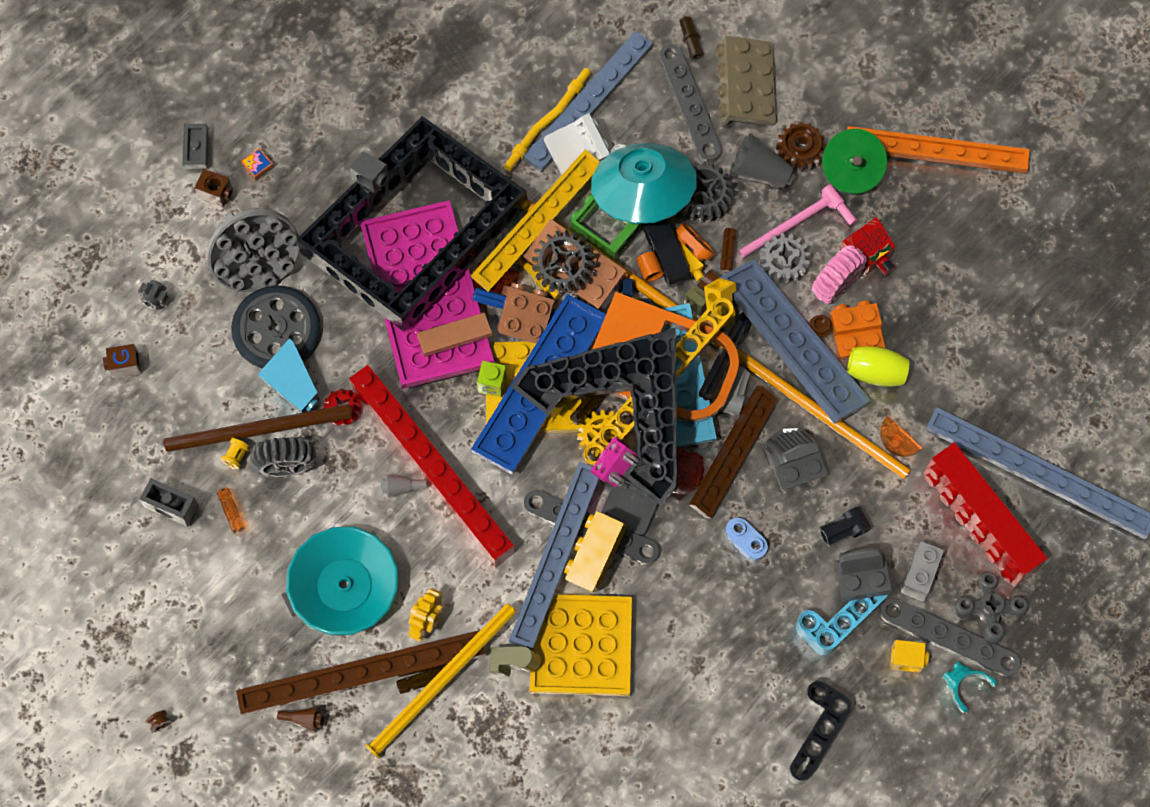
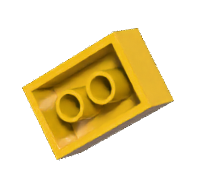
(595, 551)

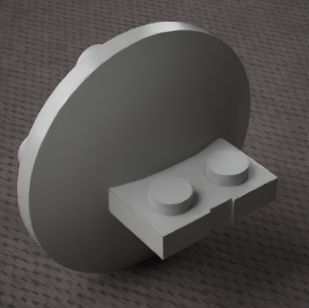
(252, 250)

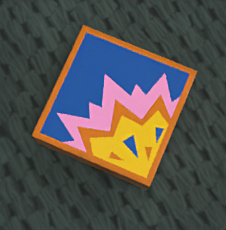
(257, 164)

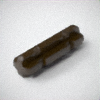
(585, 409)
(417, 681)

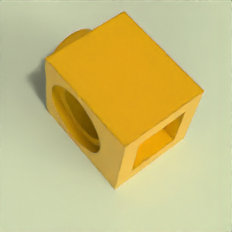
(908, 656)

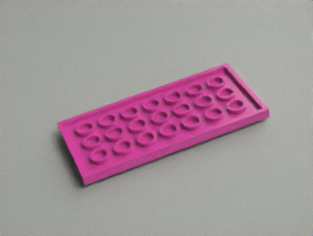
(397, 251)

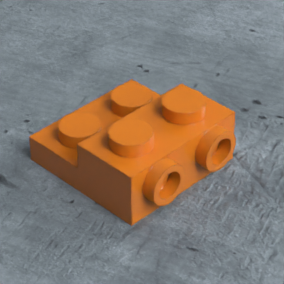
(856, 327)

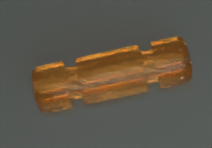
(230, 510)

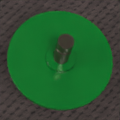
(854, 161)

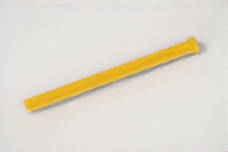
(441, 680)

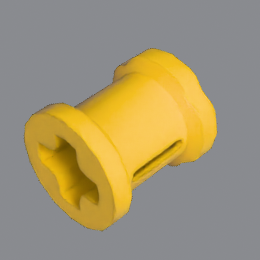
(235, 453)

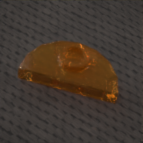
(896, 440)

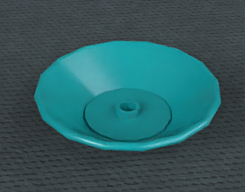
(643, 183)
(335, 558)

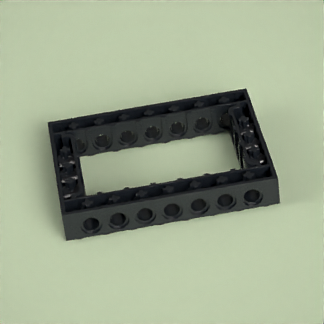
(423, 140)

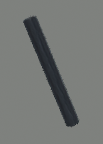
(722, 360)

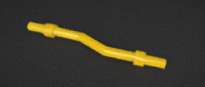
(574, 88)

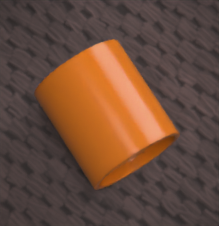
(649, 266)

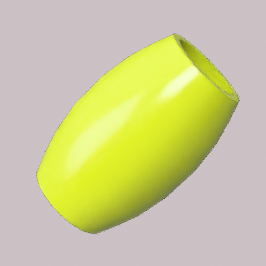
(878, 366)

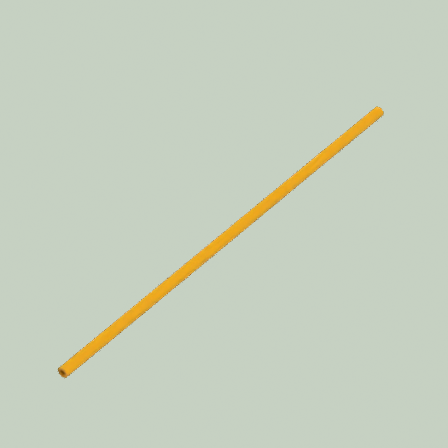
(769, 376)

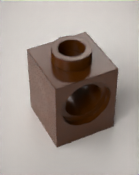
(209, 180)

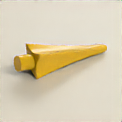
(694, 265)
(528, 268)

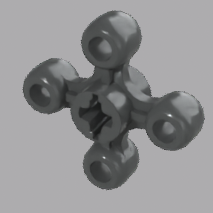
(985, 606)

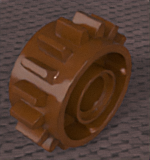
(801, 135)

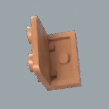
(524, 313)

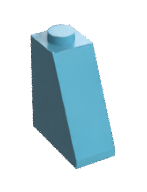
(290, 379)

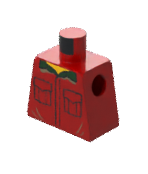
(875, 245)

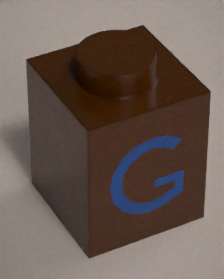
(122, 361)

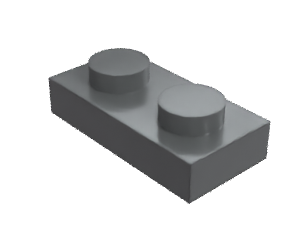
(195, 146)

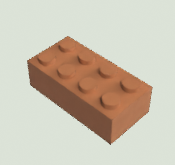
(601, 286)

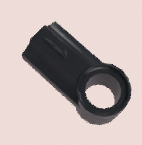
(850, 524)

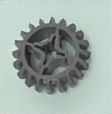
(708, 181)
(571, 258)
(283, 457)

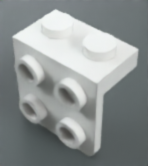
(573, 139)

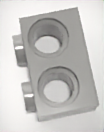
(922, 571)

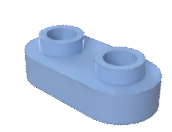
(744, 539)

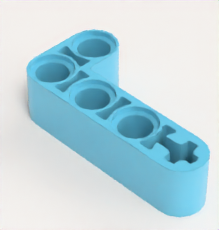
(831, 629)

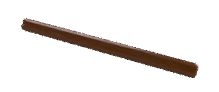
(257, 427)

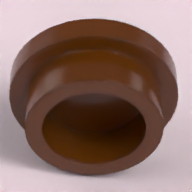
(821, 325)

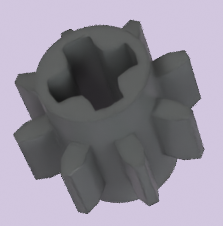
(153, 294)

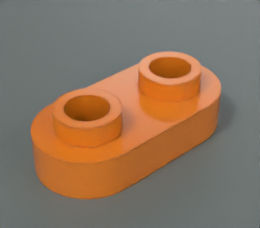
(690, 237)

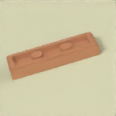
(454, 334)

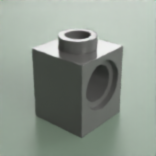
(369, 172)

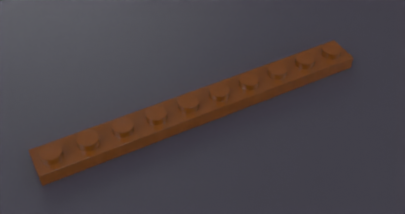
(352, 675)

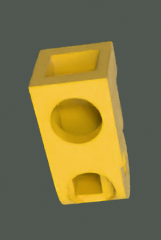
(720, 289)

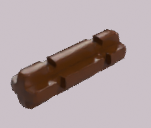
(728, 249)

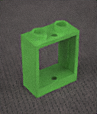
(618, 245)

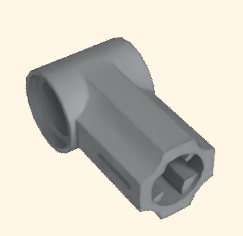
(736, 397)

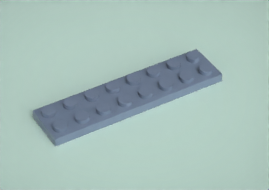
(796, 342)

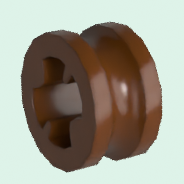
(158, 721)

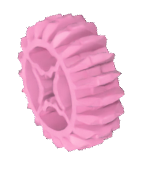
(839, 274)

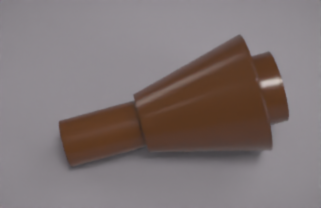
(307, 718)

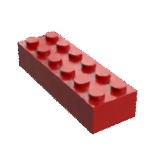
(984, 515)

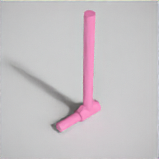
(830, 198)

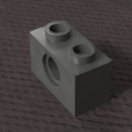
(169, 502)

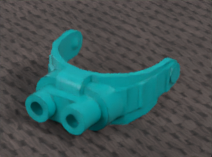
(961, 672)

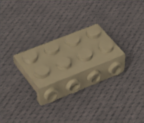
(746, 81)

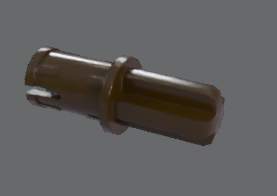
(691, 38)

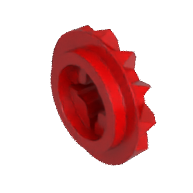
(344, 396)

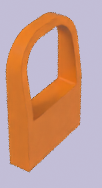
(632, 318)

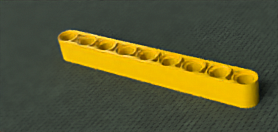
(685, 358)

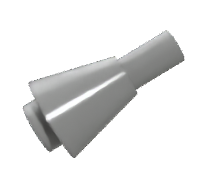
(397, 485)

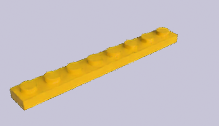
(535, 220)

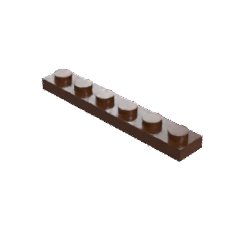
(733, 452)

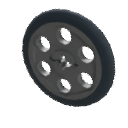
(261, 301)

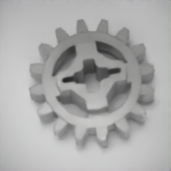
(792, 251)

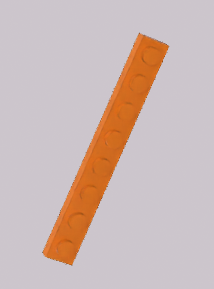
(952, 151)

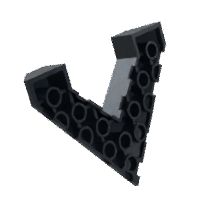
(640, 366)

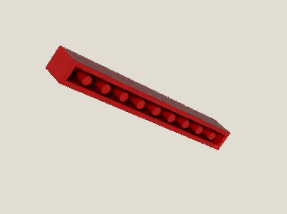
(432, 466)

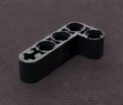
(664, 244)
(816, 737)

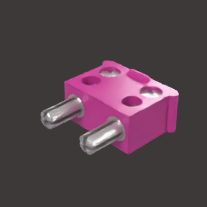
(614, 462)

